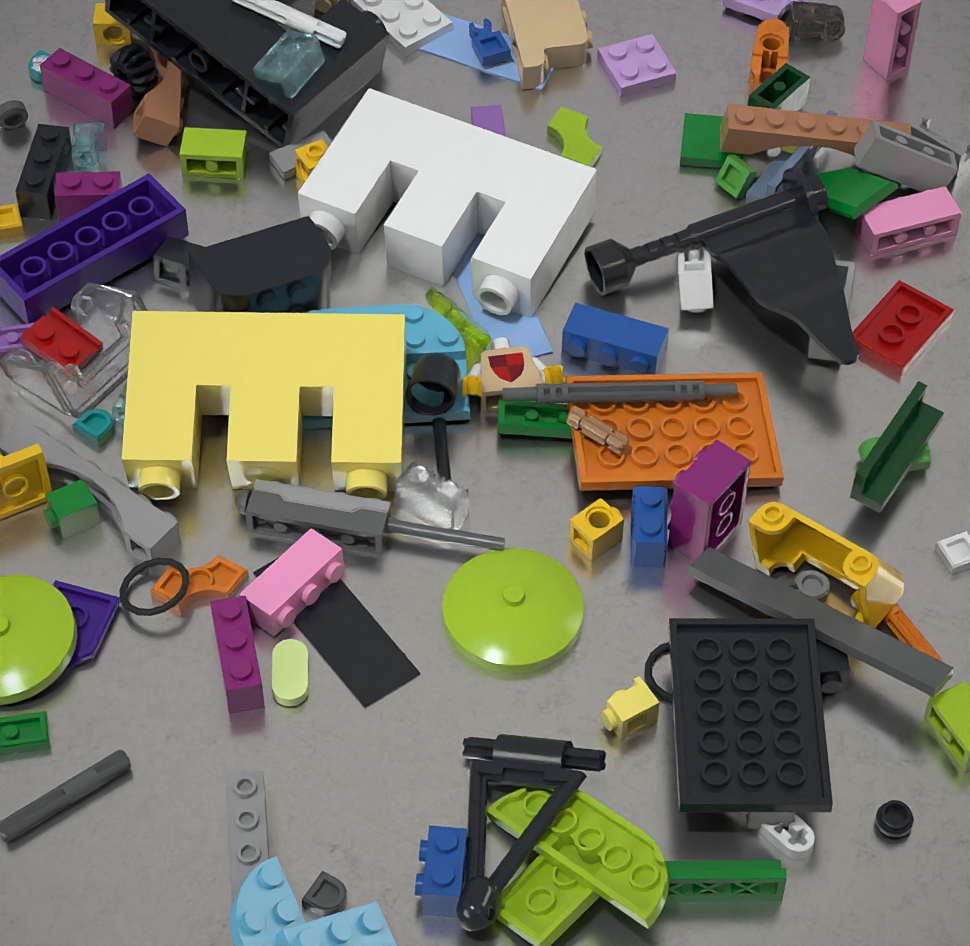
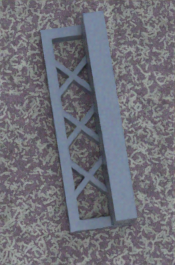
(771, 179)

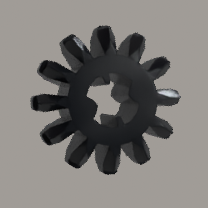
(135, 68)

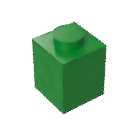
(71, 509)

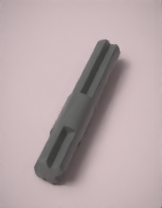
(64, 795)

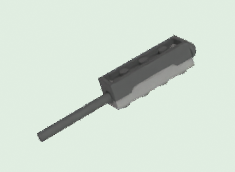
(343, 519)

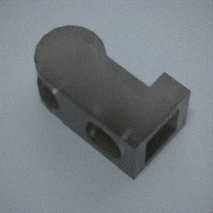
(815, 21)

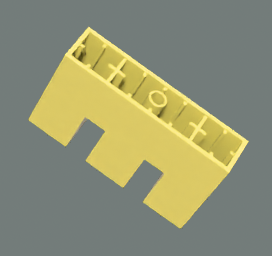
(266, 378)

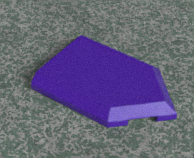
(92, 615)

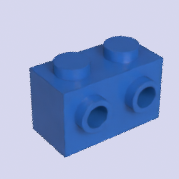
(443, 870)

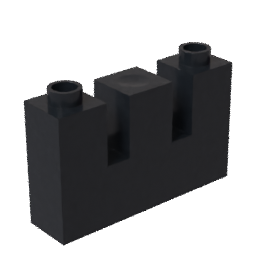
(224, 41)

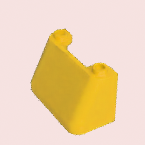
(788, 538)

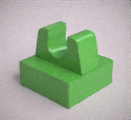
(736, 176)

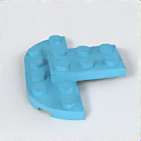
(270, 916)

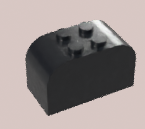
(264, 271)

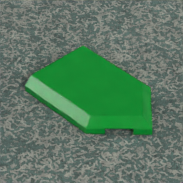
(854, 191)

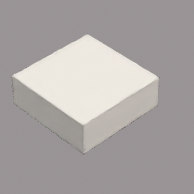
(955, 552)

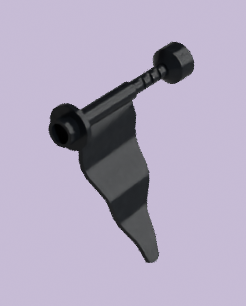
(772, 250)

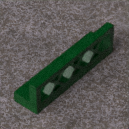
(896, 450)

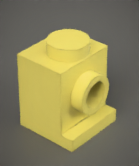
(630, 710)

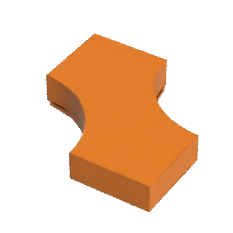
(214, 580)

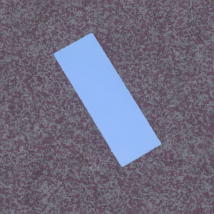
(457, 47)
(513, 326)

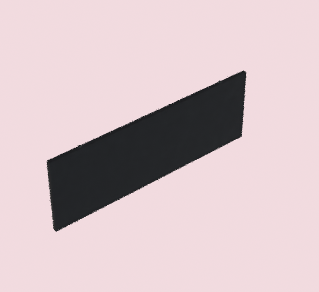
(353, 643)

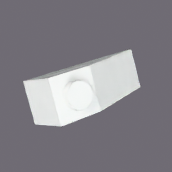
(695, 280)

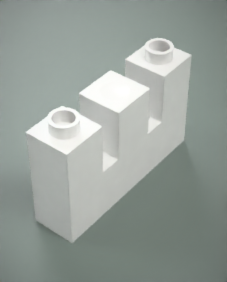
(447, 190)

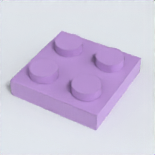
(636, 65)

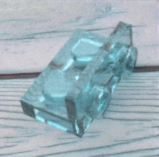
(291, 61)

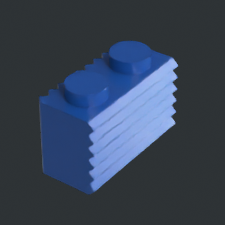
(649, 526)

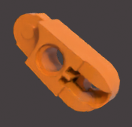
(769, 51)

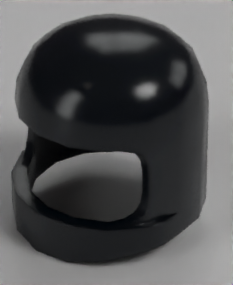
(438, 374)

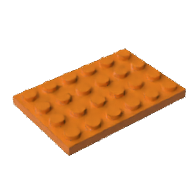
(671, 433)

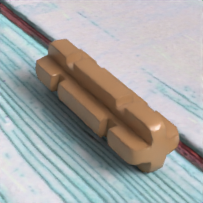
(598, 430)

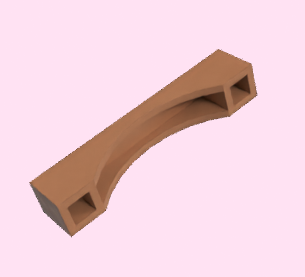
(159, 111)
(760, 129)

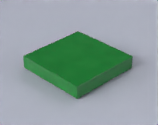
(702, 141)

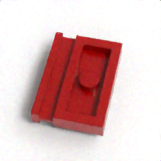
(61, 340)

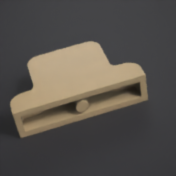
(546, 36)

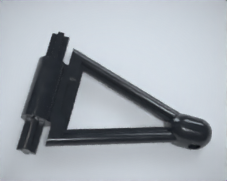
(520, 763)

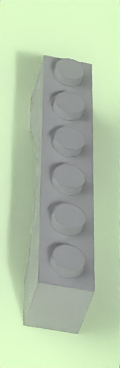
(145, 528)

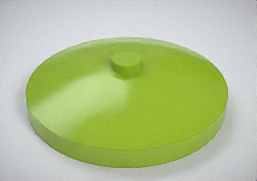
(513, 610)
(35, 636)

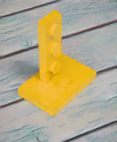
(23, 480)

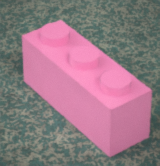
(891, 36)
(908, 221)
(293, 582)

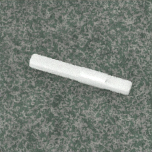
(297, 20)

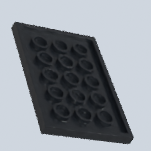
(748, 716)

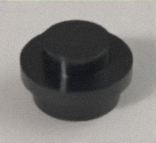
(894, 818)

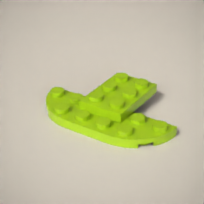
(581, 857)

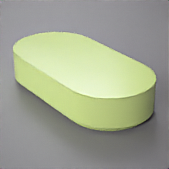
(290, 672)

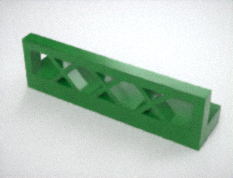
(725, 880)

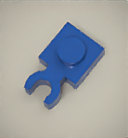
(488, 45)

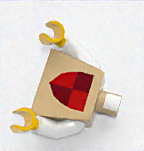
(506, 368)

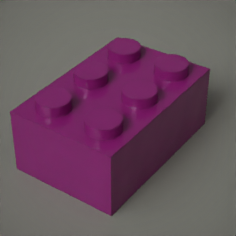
(708, 500)

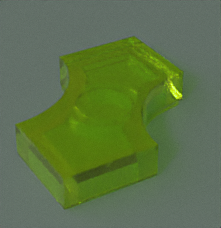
(458, 317)

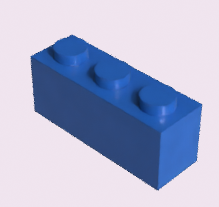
(614, 339)

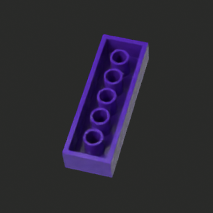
(90, 247)

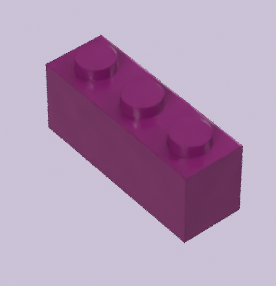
(87, 88)
(237, 654)

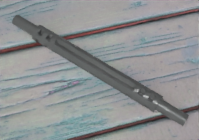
(619, 392)

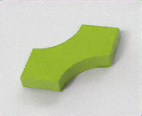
(570, 131)

